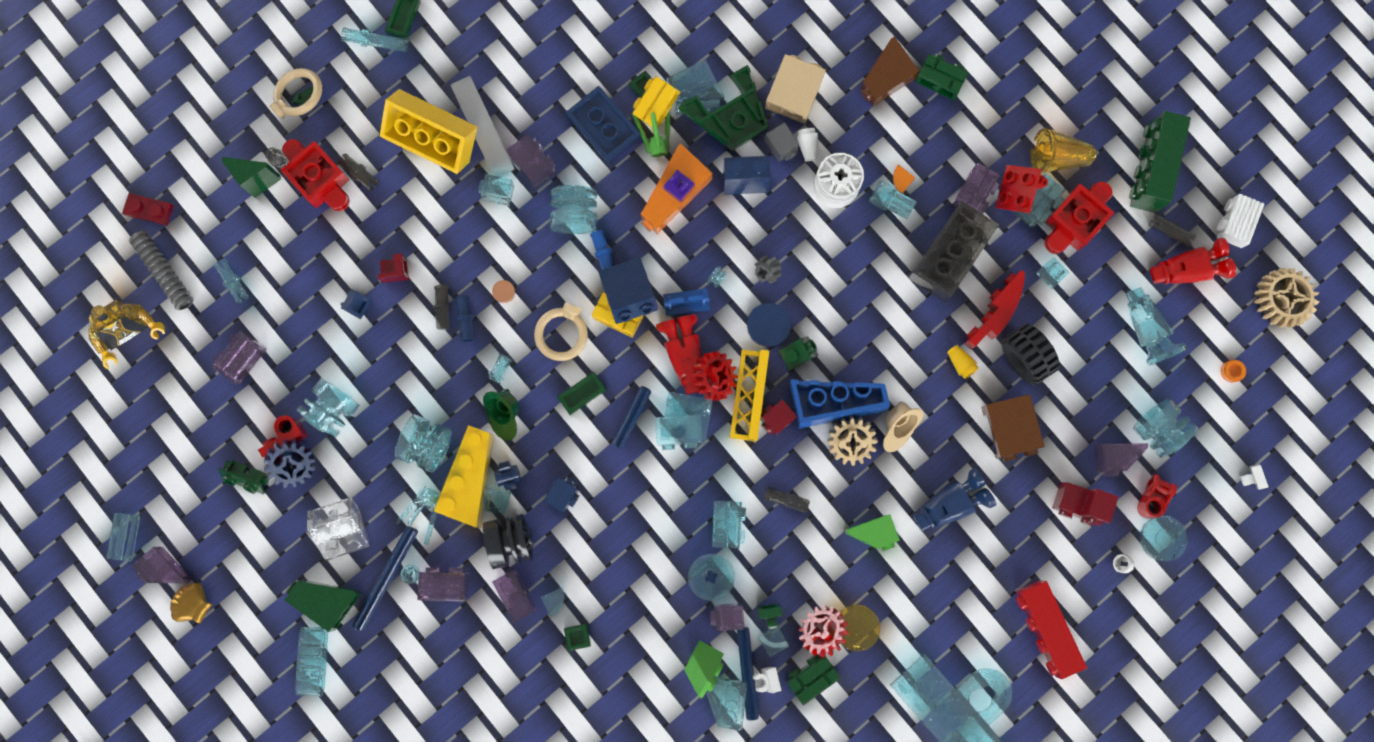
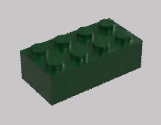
(1159, 162)

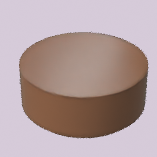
(503, 291)

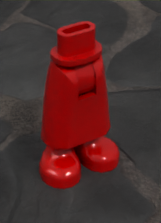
(1196, 265)
(683, 352)

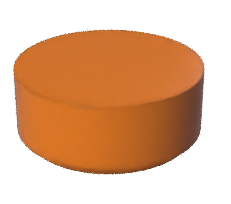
(1233, 371)

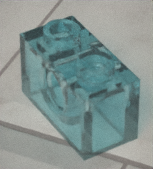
(665, 426)

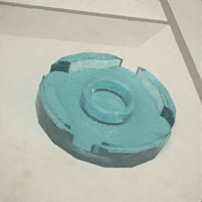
(1163, 538)

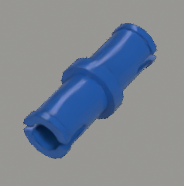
(602, 252)

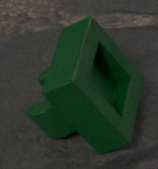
(770, 613)

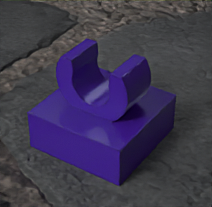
(678, 185)

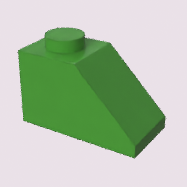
(876, 533)

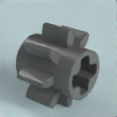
(768, 269)

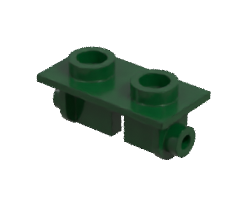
(235, 474)

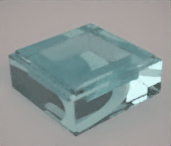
(773, 641)

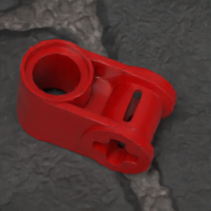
(1159, 494)

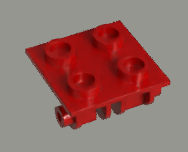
(1019, 188)

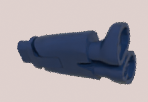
(955, 503)

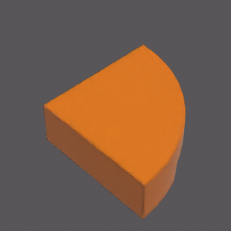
(902, 179)

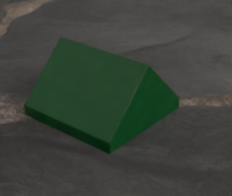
(252, 175)

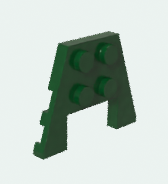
(736, 120)

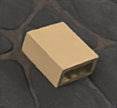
(795, 88)

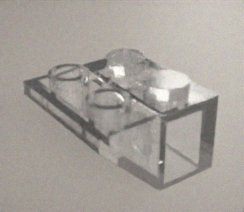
(337, 529)

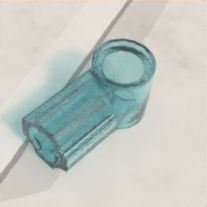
(887, 197)

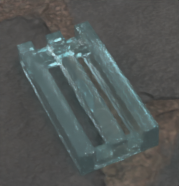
(113, 542)

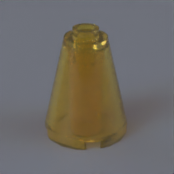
(1060, 151)

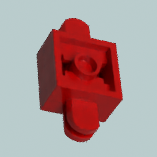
(315, 175)
(1078, 217)

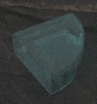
(554, 601)

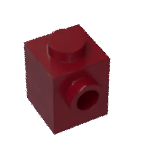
(777, 417)

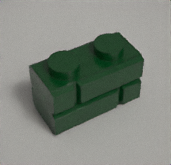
(942, 76)
(812, 678)

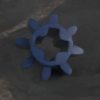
(507, 475)

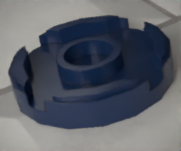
(768, 325)

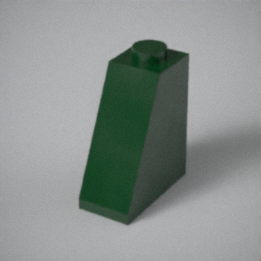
(322, 602)

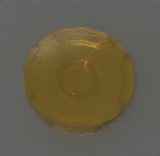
(862, 627)

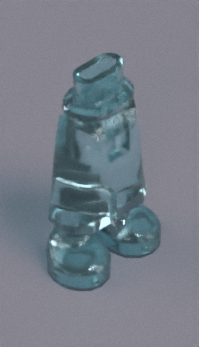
(1152, 328)

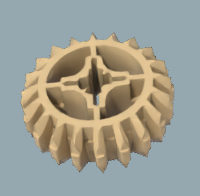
(1278, 304)

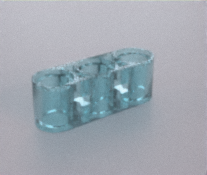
(311, 661)

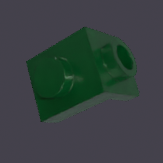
(799, 352)

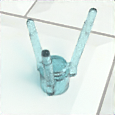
(426, 498)

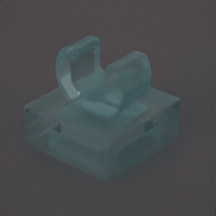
(1052, 272)

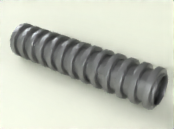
(161, 270)

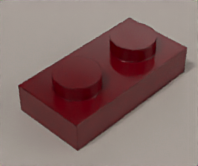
(147, 209)

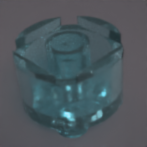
(706, 589)

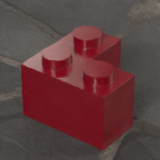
(1089, 505)

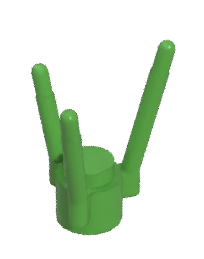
(657, 146)

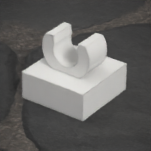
(1256, 476)
(770, 680)

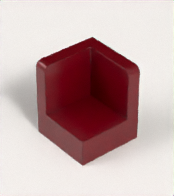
(394, 269)

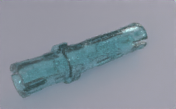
(367, 38)

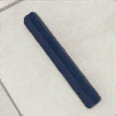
(747, 673)

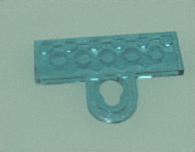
(948, 709)

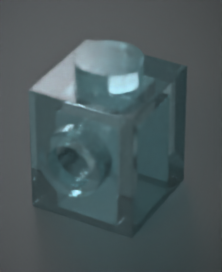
(496, 189)

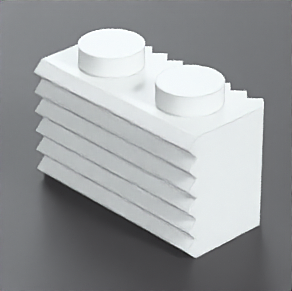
(1240, 220)

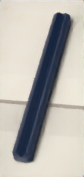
(385, 578)

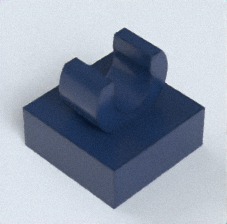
(355, 304)

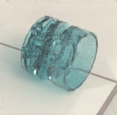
(573, 209)
(328, 407)
(1168, 431)
(420, 442)

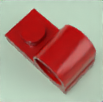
(297, 432)

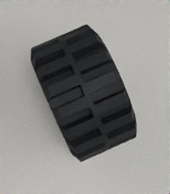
(1030, 354)

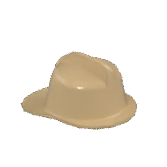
(900, 425)

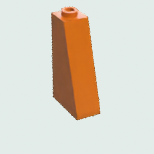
(663, 206)

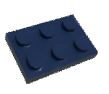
(603, 124)

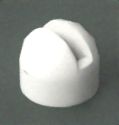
(1124, 558)

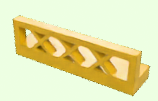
(757, 397)

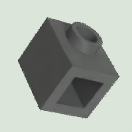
(782, 143)

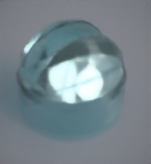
(407, 573)

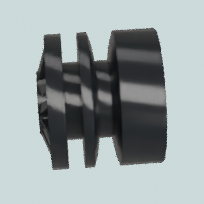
(507, 541)

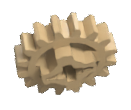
(861, 440)

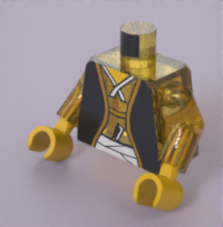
(117, 324)

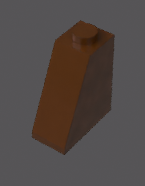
(889, 73)

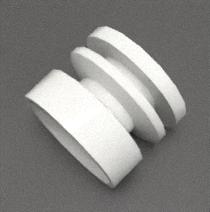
(830, 189)

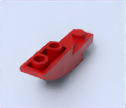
(1003, 306)

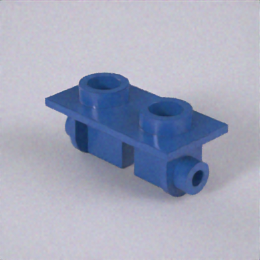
(686, 302)

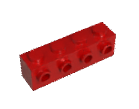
(1050, 629)

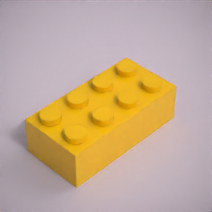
(428, 131)

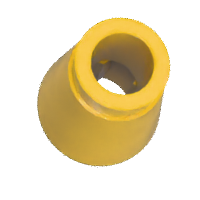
(963, 363)

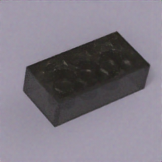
(953, 251)

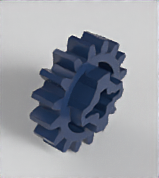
(280, 467)

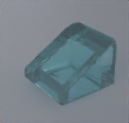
(495, 500)

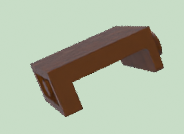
(1014, 427)

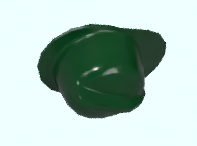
(501, 411)

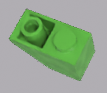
(703, 666)

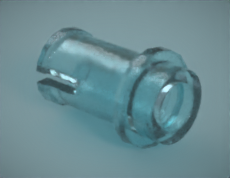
(499, 369)

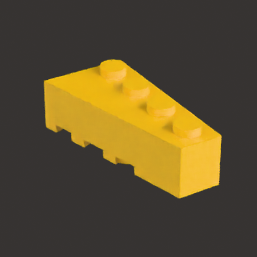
(467, 479)

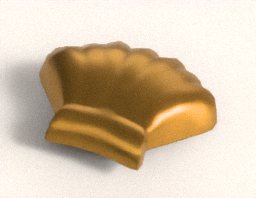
(189, 603)

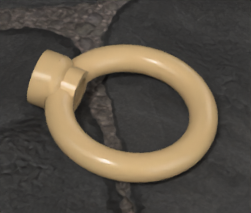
(281, 108)
(572, 313)

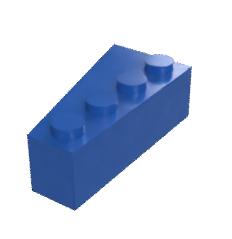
(830, 401)

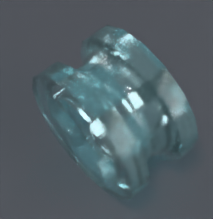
(717, 277)

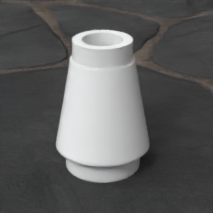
(808, 143)

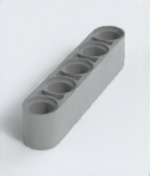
(486, 133)

